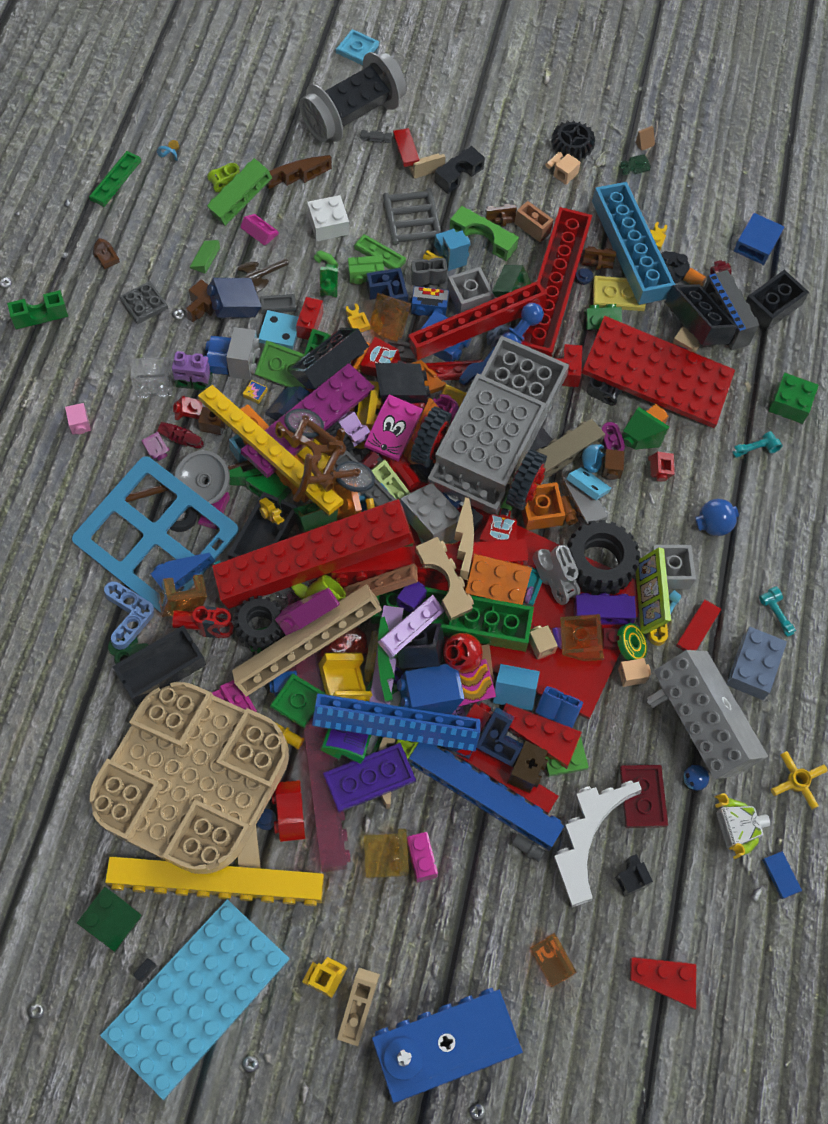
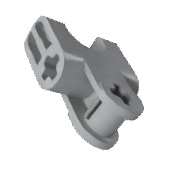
(558, 571)

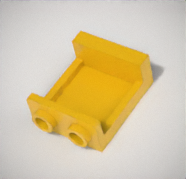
(343, 676)

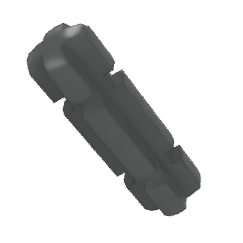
(376, 136)

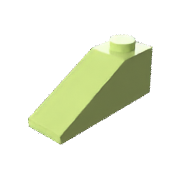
(385, 475)

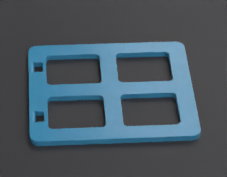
(153, 532)

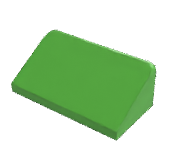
(205, 256)

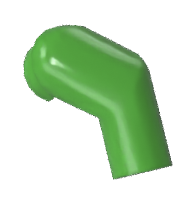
(321, 255)

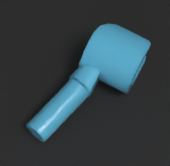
(674, 597)

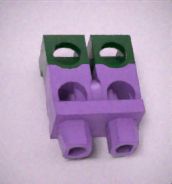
(191, 369)

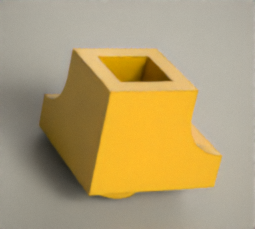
(325, 976)

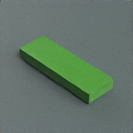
(373, 248)

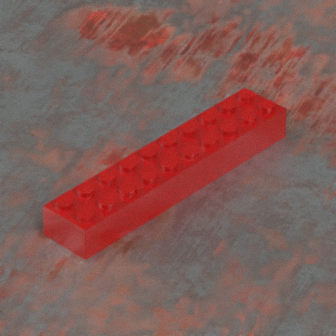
(557, 276)
(506, 550)
(313, 554)

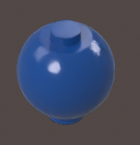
(717, 517)

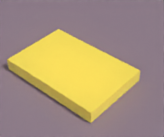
(614, 291)

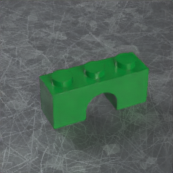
(28, 315)

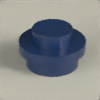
(584, 276)
(267, 820)

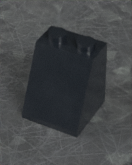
(403, 382)

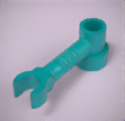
(769, 441)
(771, 598)

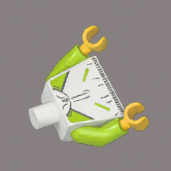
(740, 824)

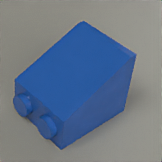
(431, 689)

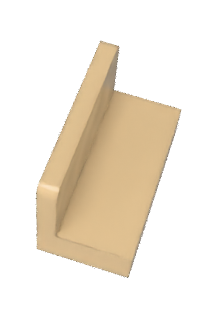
(427, 165)

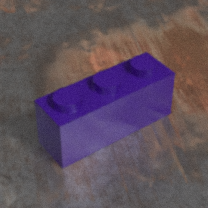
(612, 609)

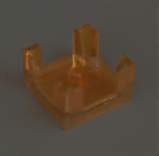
(181, 600)

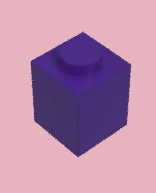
(411, 597)

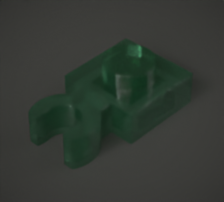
(637, 164)

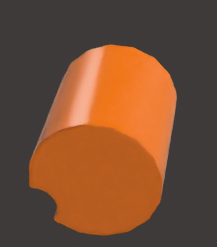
(694, 277)

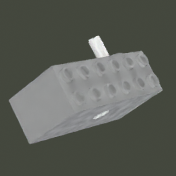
(708, 713)

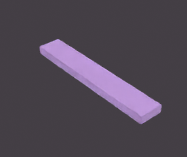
(393, 617)

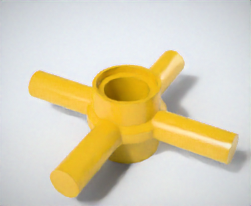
(792, 783)

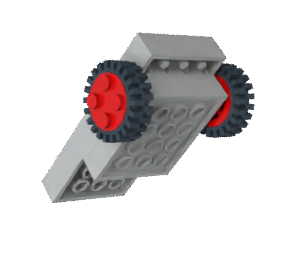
(493, 430)

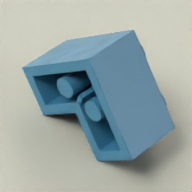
(453, 247)

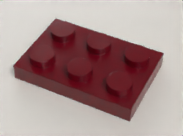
(649, 806)

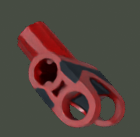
(204, 620)

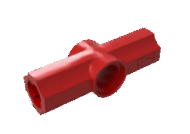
(404, 471)

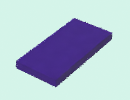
(372, 778)

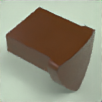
(105, 254)

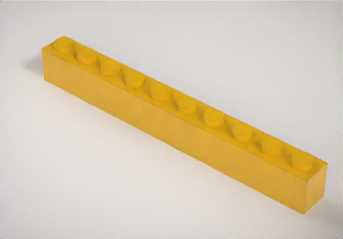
(227, 882)

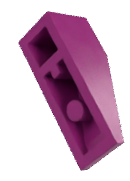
(306, 611)

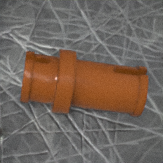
(570, 513)

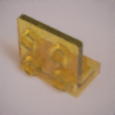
(386, 855)

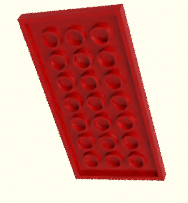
(659, 371)

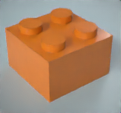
(545, 509)

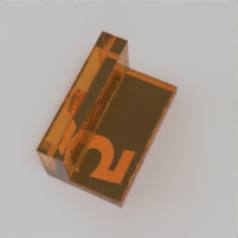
(553, 960)

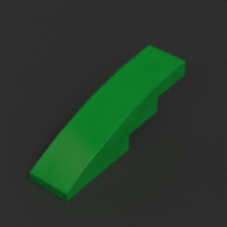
(385, 668)

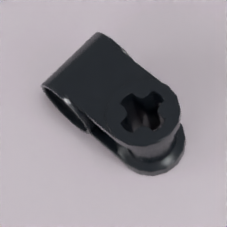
(603, 391)

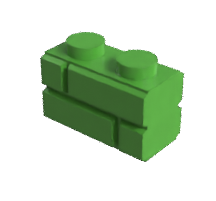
(360, 266)

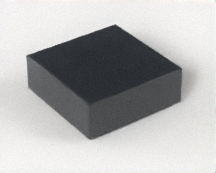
(144, 970)

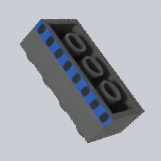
(726, 294)

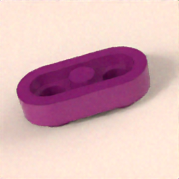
(614, 440)

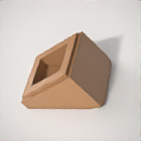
(645, 138)

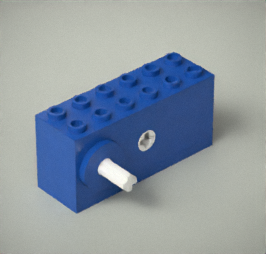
(478, 1038)

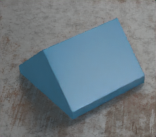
(516, 687)

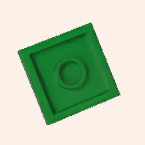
(296, 701)

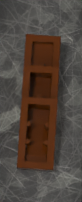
(302, 169)

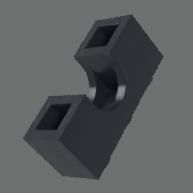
(468, 161)

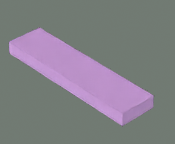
(411, 626)

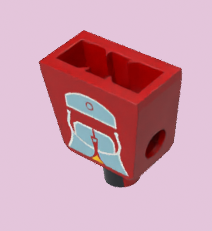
(379, 353)
(500, 527)

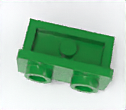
(595, 315)

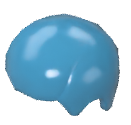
(592, 458)

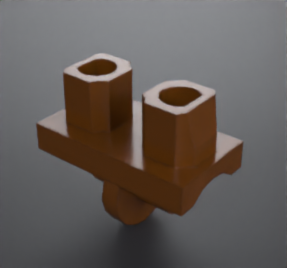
(501, 215)
(599, 258)

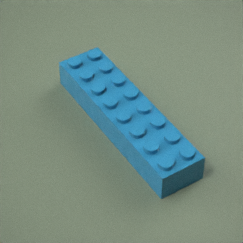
(632, 242)

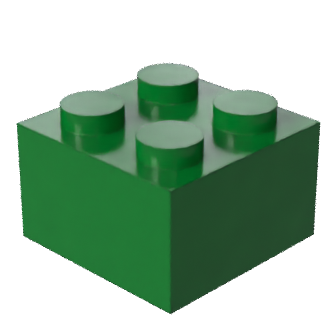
(793, 398)

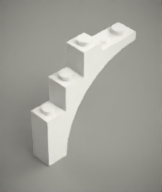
(594, 808)

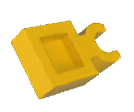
(659, 235)
(357, 319)
(270, 512)

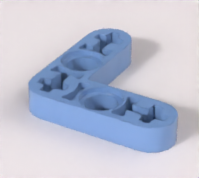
(135, 613)

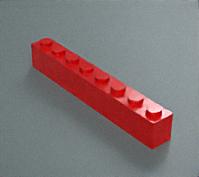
(475, 321)

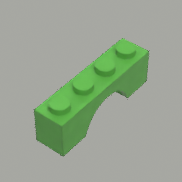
(503, 241)

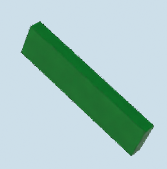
(115, 178)

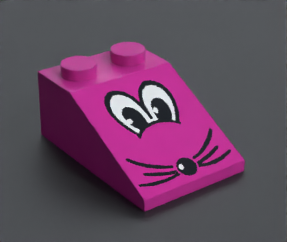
(393, 427)

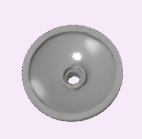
(204, 465)

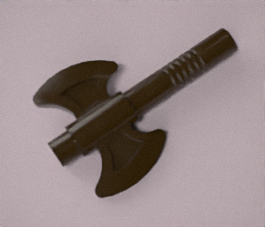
(256, 275)

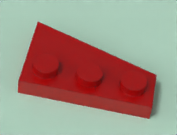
(668, 978)

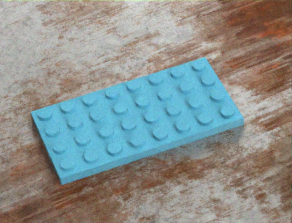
(195, 999)

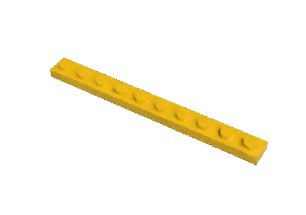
(267, 447)

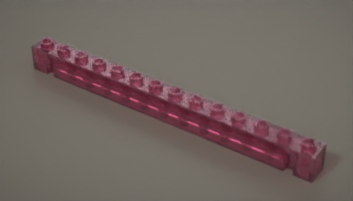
(328, 820)

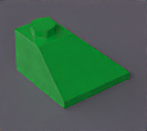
(644, 431)

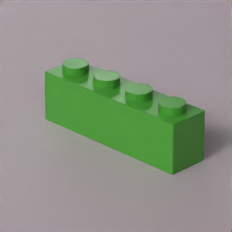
(239, 191)

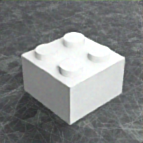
(328, 218)

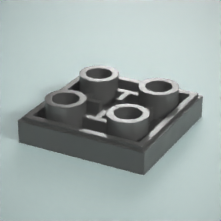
(143, 302)

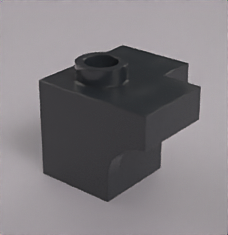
(634, 877)

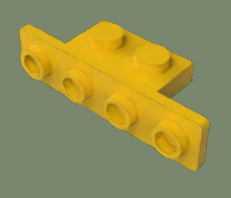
(367, 410)

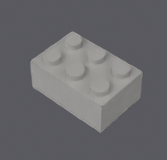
(431, 513)

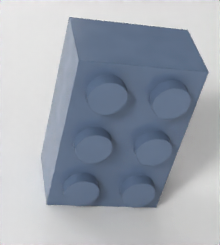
(756, 663)

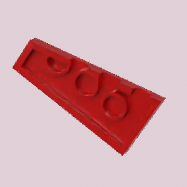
(547, 734)

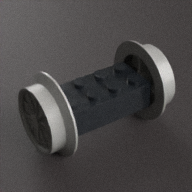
(376, 85)

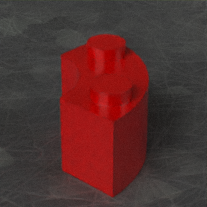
(289, 810)

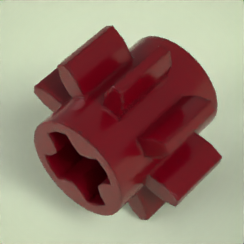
(720, 266)

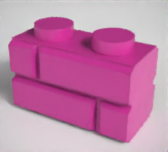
(422, 857)

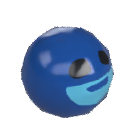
(696, 777)

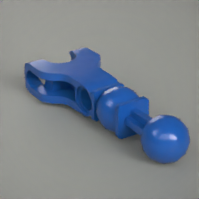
(531, 315)

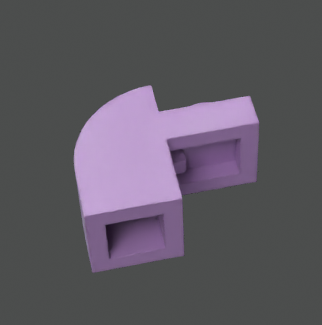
(354, 428)

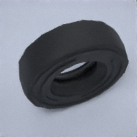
(187, 523)

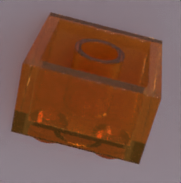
(389, 317)
(582, 637)

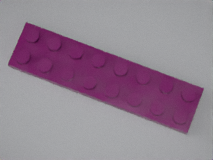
(328, 401)

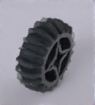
(573, 139)

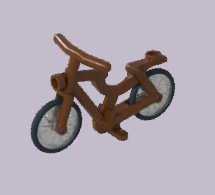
(349, 474)

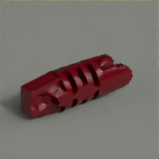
(180, 435)

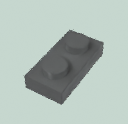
(404, 350)

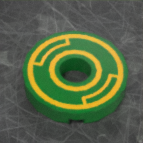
(632, 642)

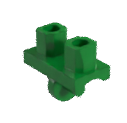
(329, 280)

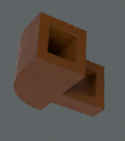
(201, 301)

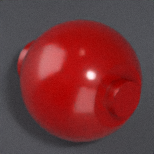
(464, 651)

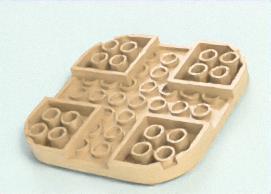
(190, 778)

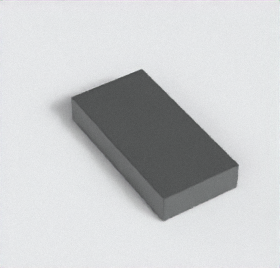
(278, 303)

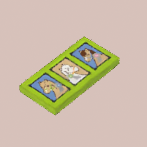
(653, 591)

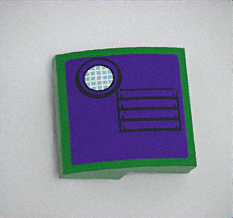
(346, 743)

